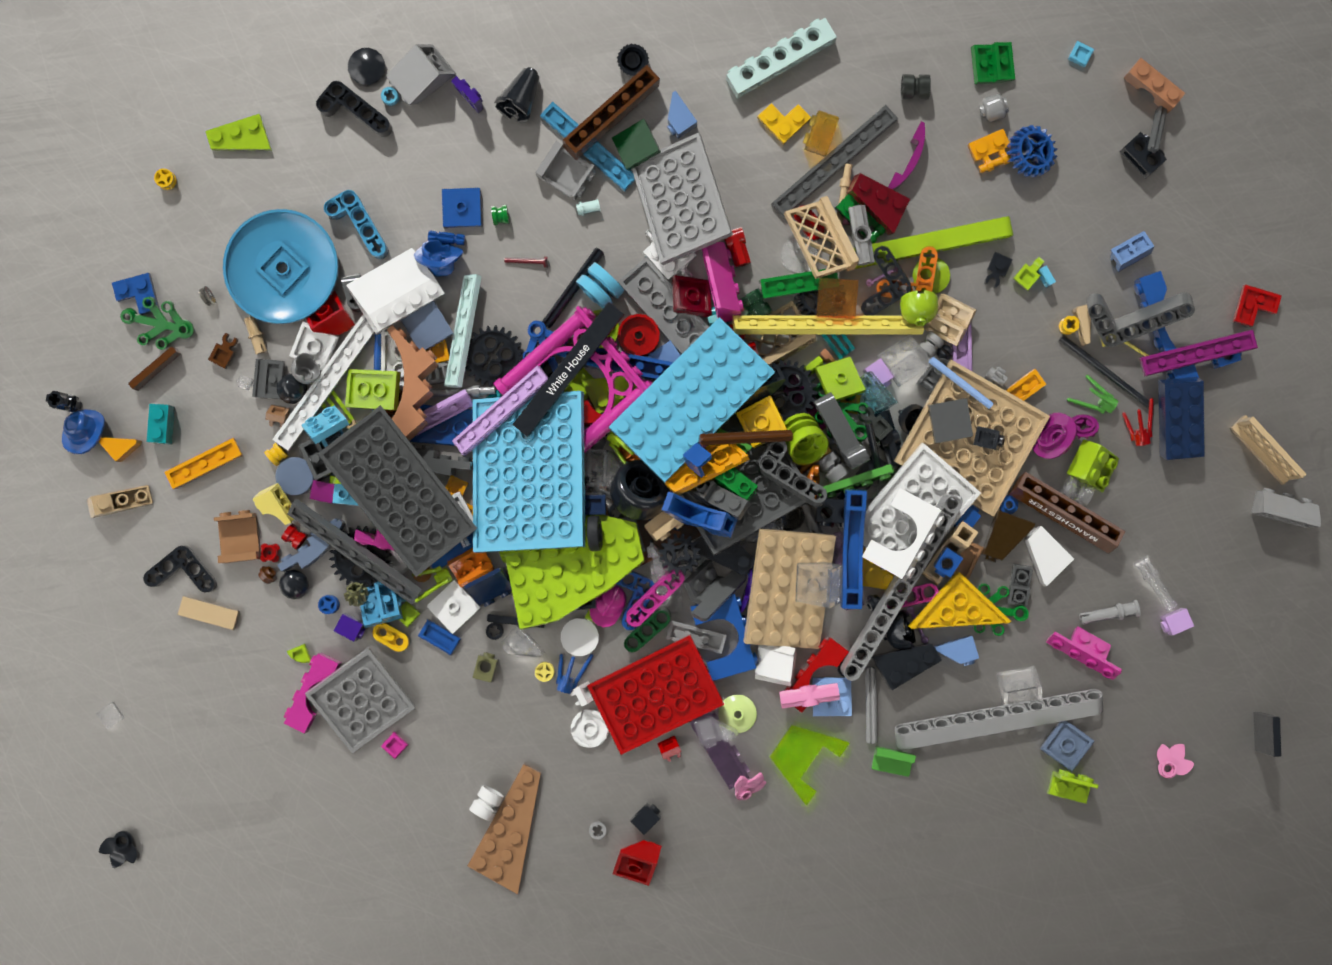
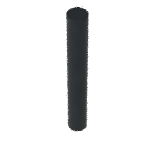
(872, 444)

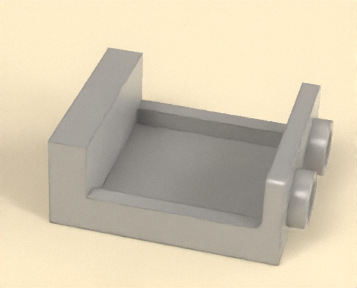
(565, 172)

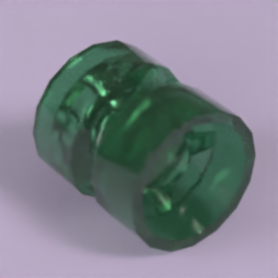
(754, 303)

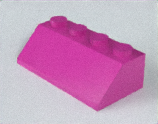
(721, 281)

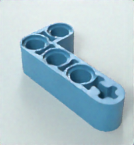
(362, 225)

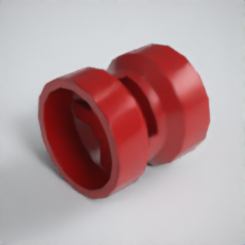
(293, 535)

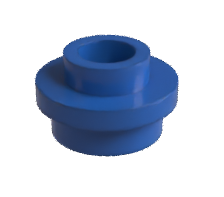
(1013, 509)

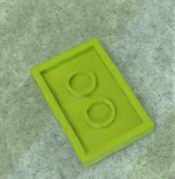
(372, 388)

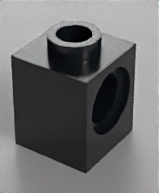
(646, 818)

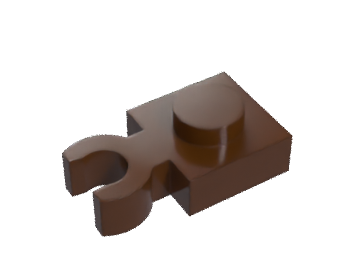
(222, 353)

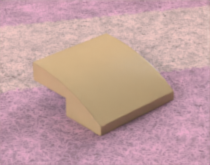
(951, 319)

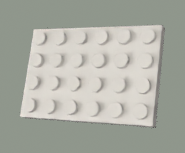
(924, 477)

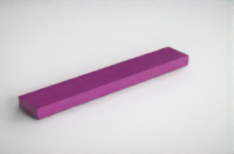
(1198, 353)

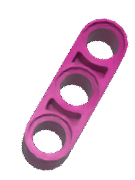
(919, 596)

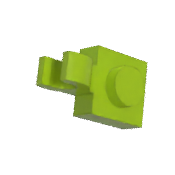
(1027, 274)

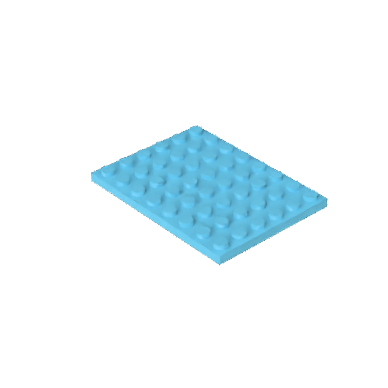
(531, 486)

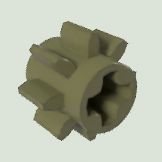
(356, 594)

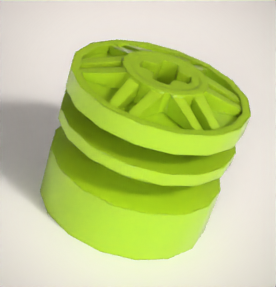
(808, 439)

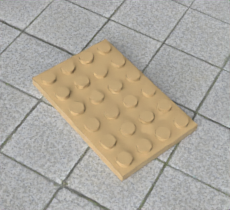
(772, 610)

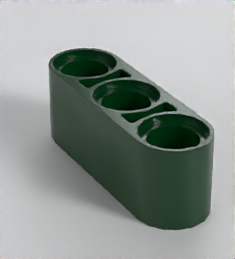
(639, 634)

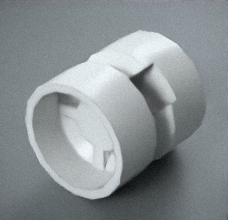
(485, 805)

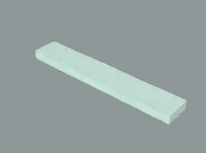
(462, 331)

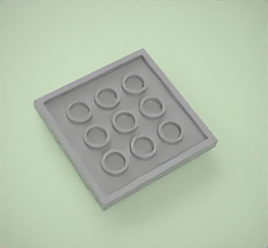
(360, 700)

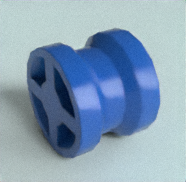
(325, 606)

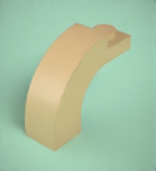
(957, 541)

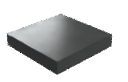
(950, 420)

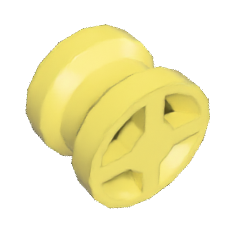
(542, 673)

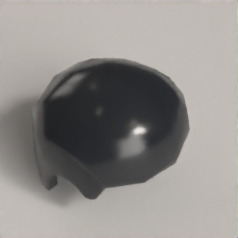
(290, 389)
(293, 584)

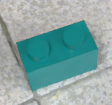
(160, 424)

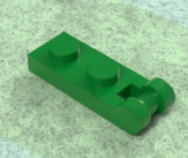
(849, 201)

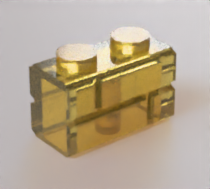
(821, 134)

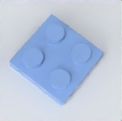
(834, 708)

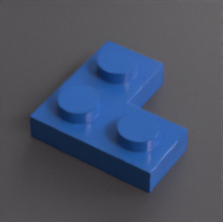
(138, 288)

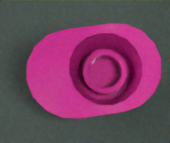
(609, 607)

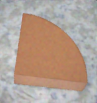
(826, 356)

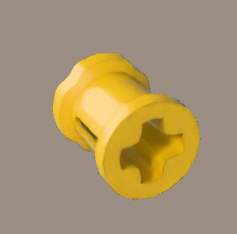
(1063, 323)

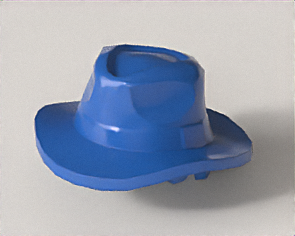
(438, 257)
(82, 431)

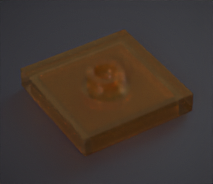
(837, 298)

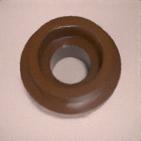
(267, 574)

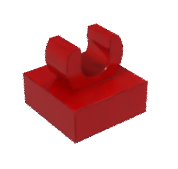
(669, 748)

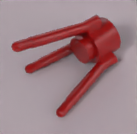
(1141, 435)

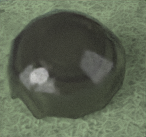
(793, 520)

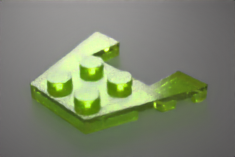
(796, 753)

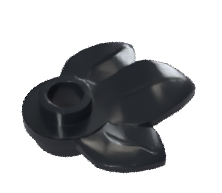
(119, 851)

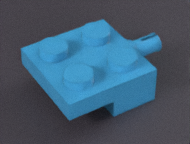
(381, 605)

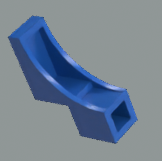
(692, 514)

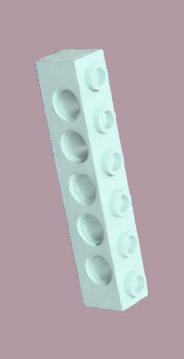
(818, 27)

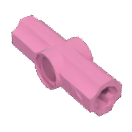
(809, 695)

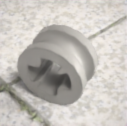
(603, 829)

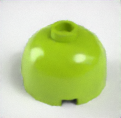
(919, 308)

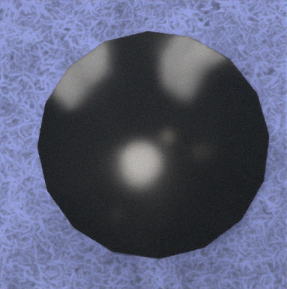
(366, 66)

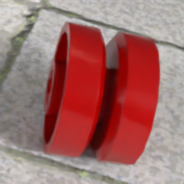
(638, 324)

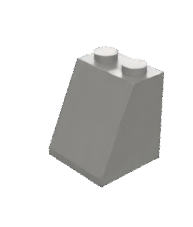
(419, 73)

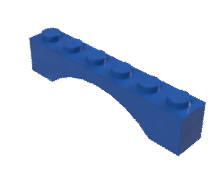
(1153, 290)
(853, 549)

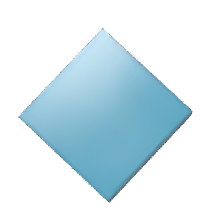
(1080, 54)
(1046, 276)

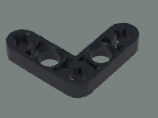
(892, 288)
(180, 563)

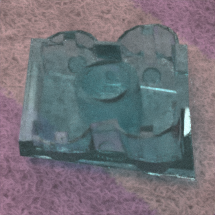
(876, 394)

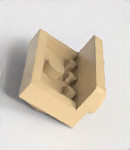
(661, 525)

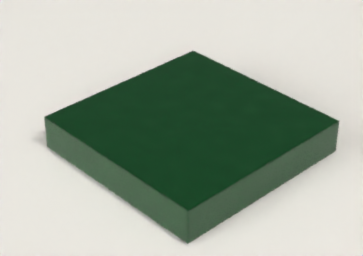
(636, 144)

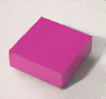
(394, 745)

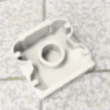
(776, 664)

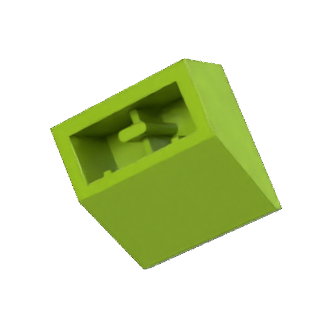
(1093, 465)

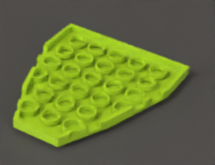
(560, 580)

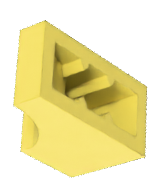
(274, 502)

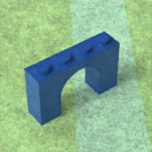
(742, 657)

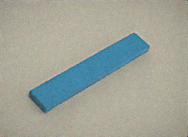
(596, 154)

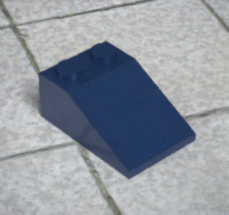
(490, 586)

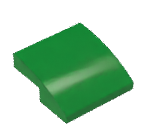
(993, 63)

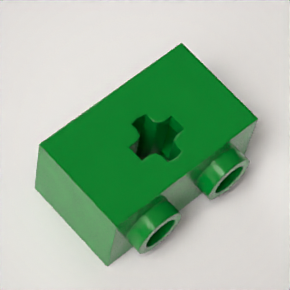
(736, 483)

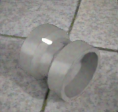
(931, 344)

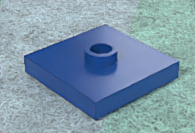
(461, 207)

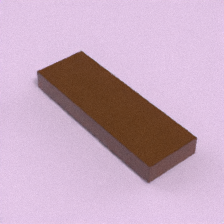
(154, 368)

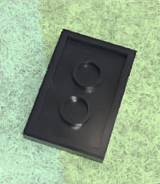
(1267, 734)

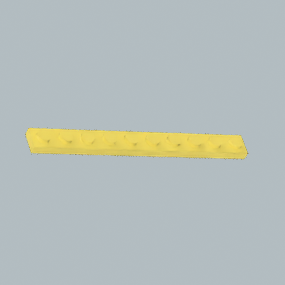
(822, 325)

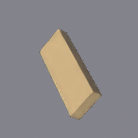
(208, 613)

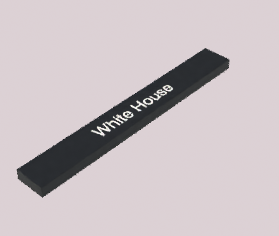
(568, 369)

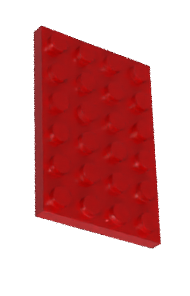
(655, 694)

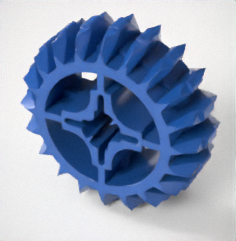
(1041, 155)

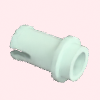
(587, 207)

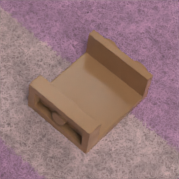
(238, 537)

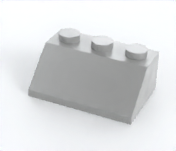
(1286, 508)

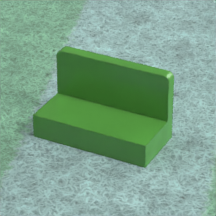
(892, 761)

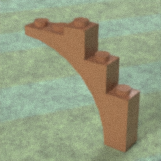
(415, 391)

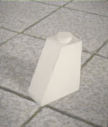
(1046, 554)

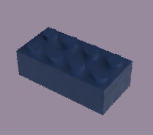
(1181, 418)

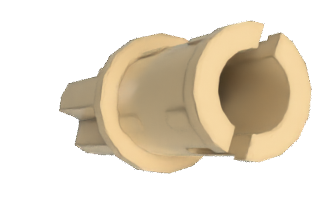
(255, 335)

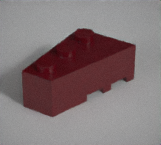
(880, 201)

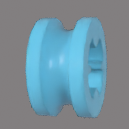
(383, 96)

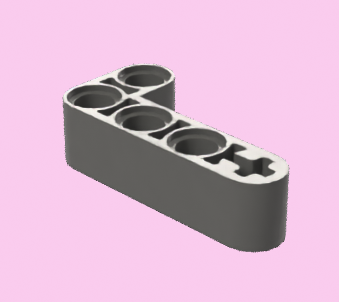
(840, 431)
(795, 477)

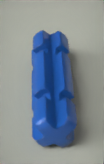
(445, 237)

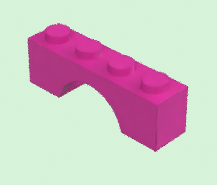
(301, 714)

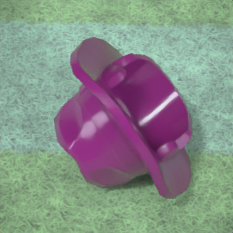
(1056, 436)

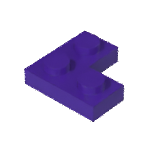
(471, 95)

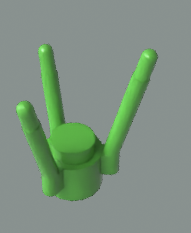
(1106, 401)

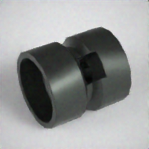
(916, 87)

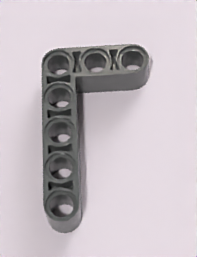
(1137, 320)

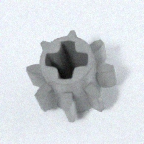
(996, 376)

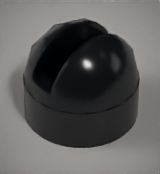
(940, 354)

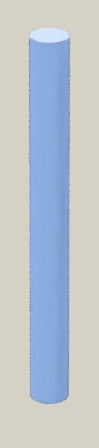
(960, 382)

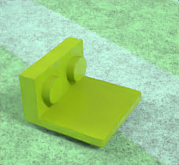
(1067, 786)

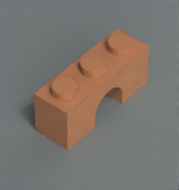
(1146, 77)

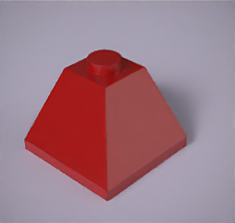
(331, 317)
(638, 862)

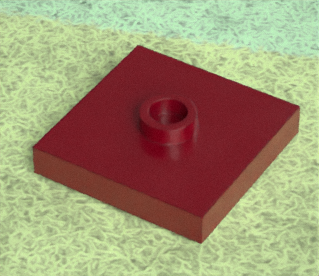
(691, 296)

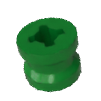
(500, 214)

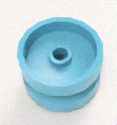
(600, 286)

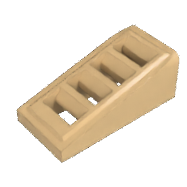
(1084, 329)

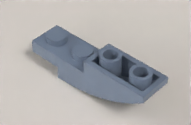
(309, 554)

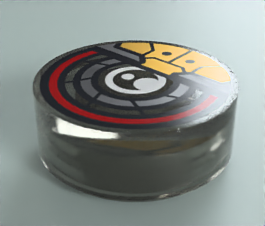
(207, 296)

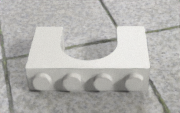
(903, 562)

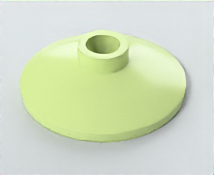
(738, 703)

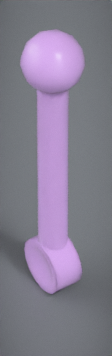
(870, 282)
(924, 639)

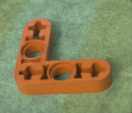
(920, 282)

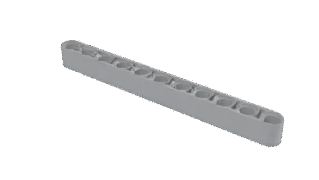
(899, 597)
(999, 719)

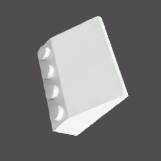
(394, 291)

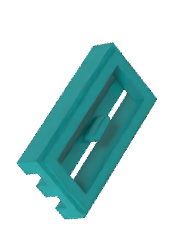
(834, 349)

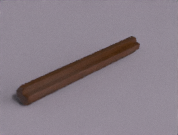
(745, 437)

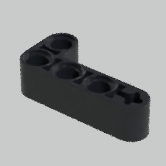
(358, 110)

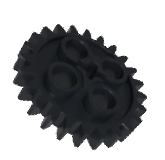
(478, 346)
(790, 407)
(346, 567)

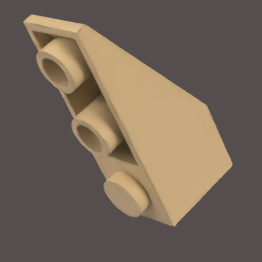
(119, 501)

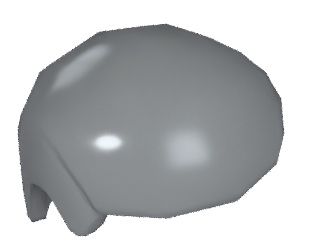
(305, 368)

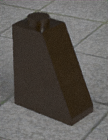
(1004, 535)

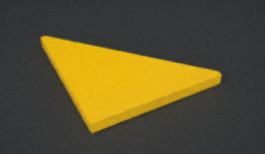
(958, 605)

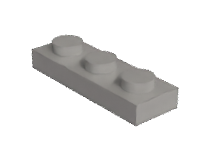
(703, 638)

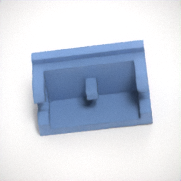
(1132, 251)

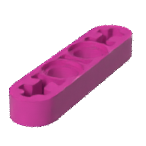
(653, 595)

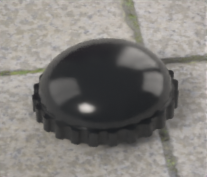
(632, 59)

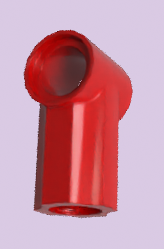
(737, 248)

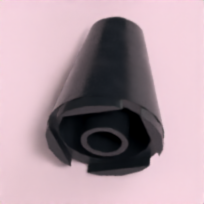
(519, 96)

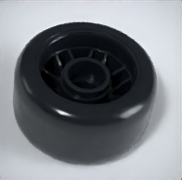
(638, 491)

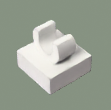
(583, 694)

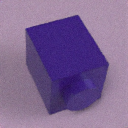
(350, 627)

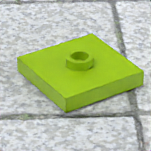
(840, 379)

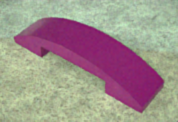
(918, 139)

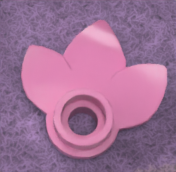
(1175, 759)
(745, 788)

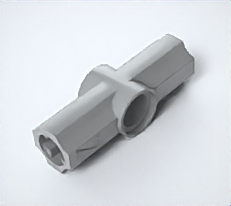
(859, 222)

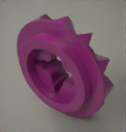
(1091, 429)

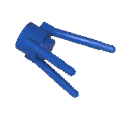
(565, 682)

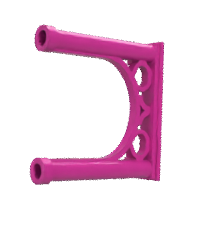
(552, 346)

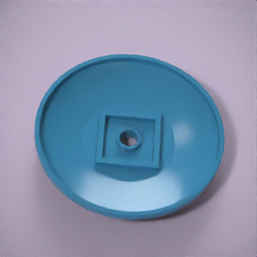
(254, 259)

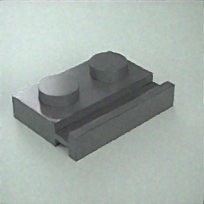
(266, 377)

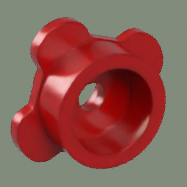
(265, 548)

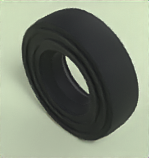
(594, 533)

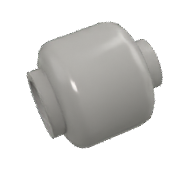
(994, 107)

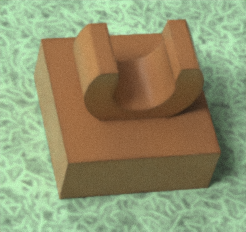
(277, 414)

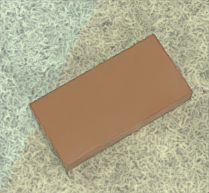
(970, 558)

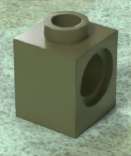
(482, 675)

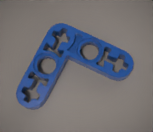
(637, 594)

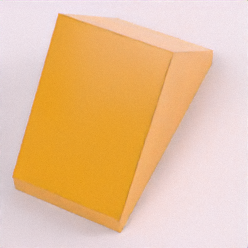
(119, 448)

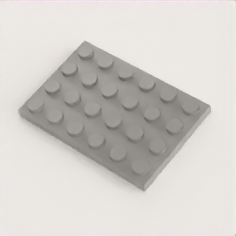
(682, 199)

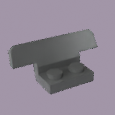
(710, 589)

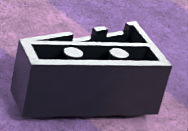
(904, 664)

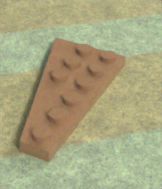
(506, 840)

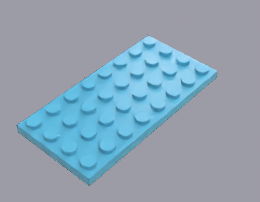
(691, 398)

